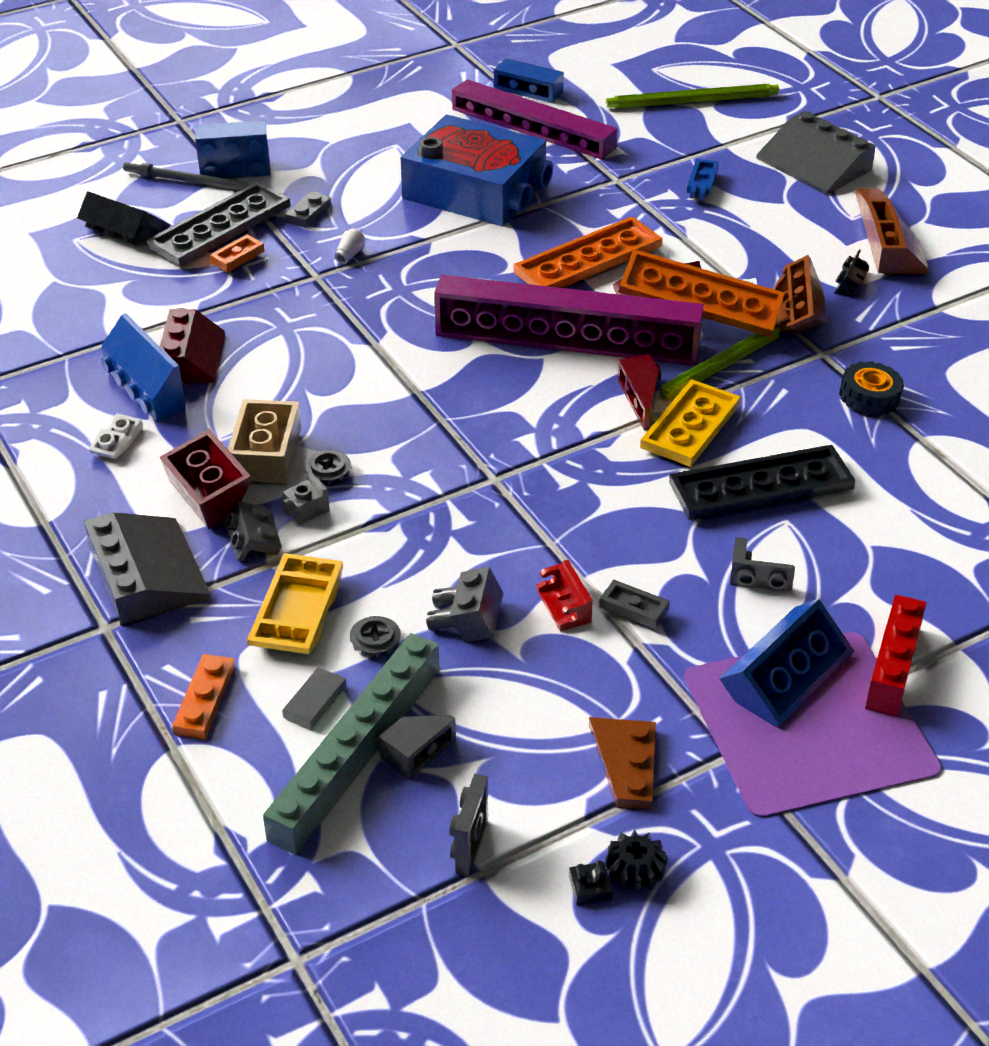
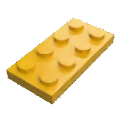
(690, 422)

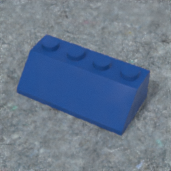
(143, 369)
(788, 663)

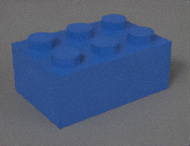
(233, 149)

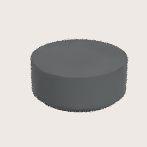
(430, 147)

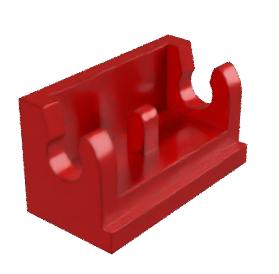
(565, 596)

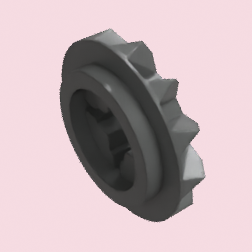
(324, 460)
(385, 628)

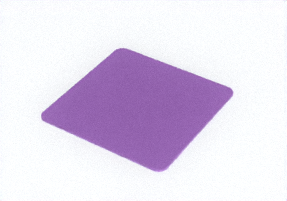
(822, 749)

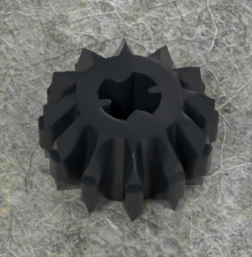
(636, 861)

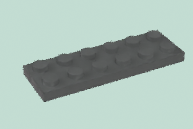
(218, 223)

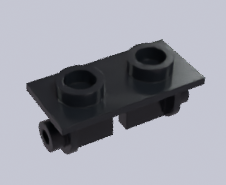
(852, 274)

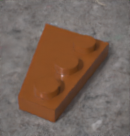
(628, 758)

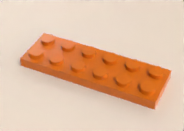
(588, 254)
(724, 297)

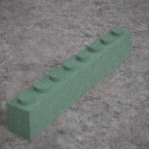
(350, 744)

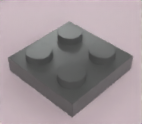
(469, 825)

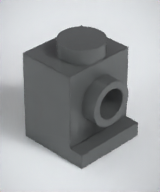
(306, 500)

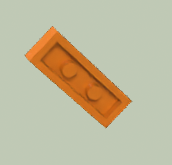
(203, 696)

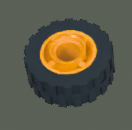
(871, 388)

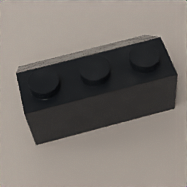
(119, 219)

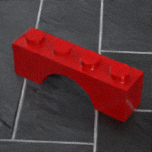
(895, 655)

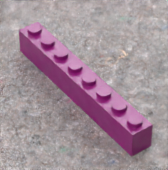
(535, 119)

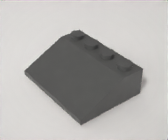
(818, 153)
(144, 564)

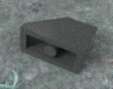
(416, 742)

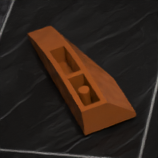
(890, 238)

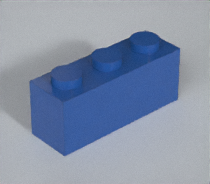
(529, 80)

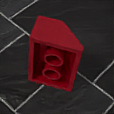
(193, 344)
(206, 477)

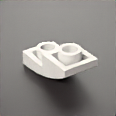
(117, 437)

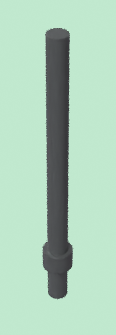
(147, 170)

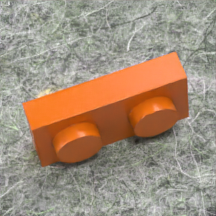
(237, 253)

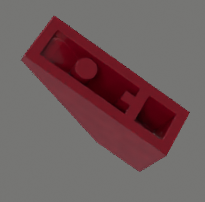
(639, 381)

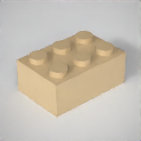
(266, 438)

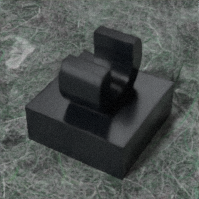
(590, 883)

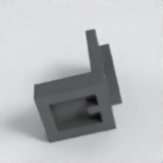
(759, 573)

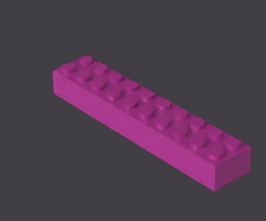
(568, 319)

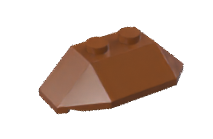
(803, 298)

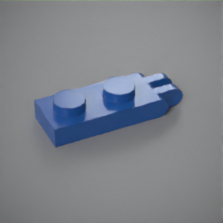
(702, 178)

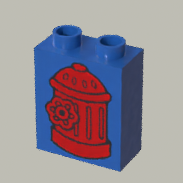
(480, 173)

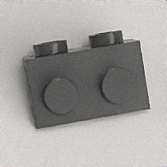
(252, 529)

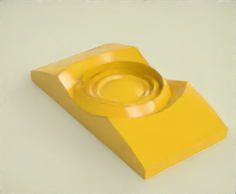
(296, 604)

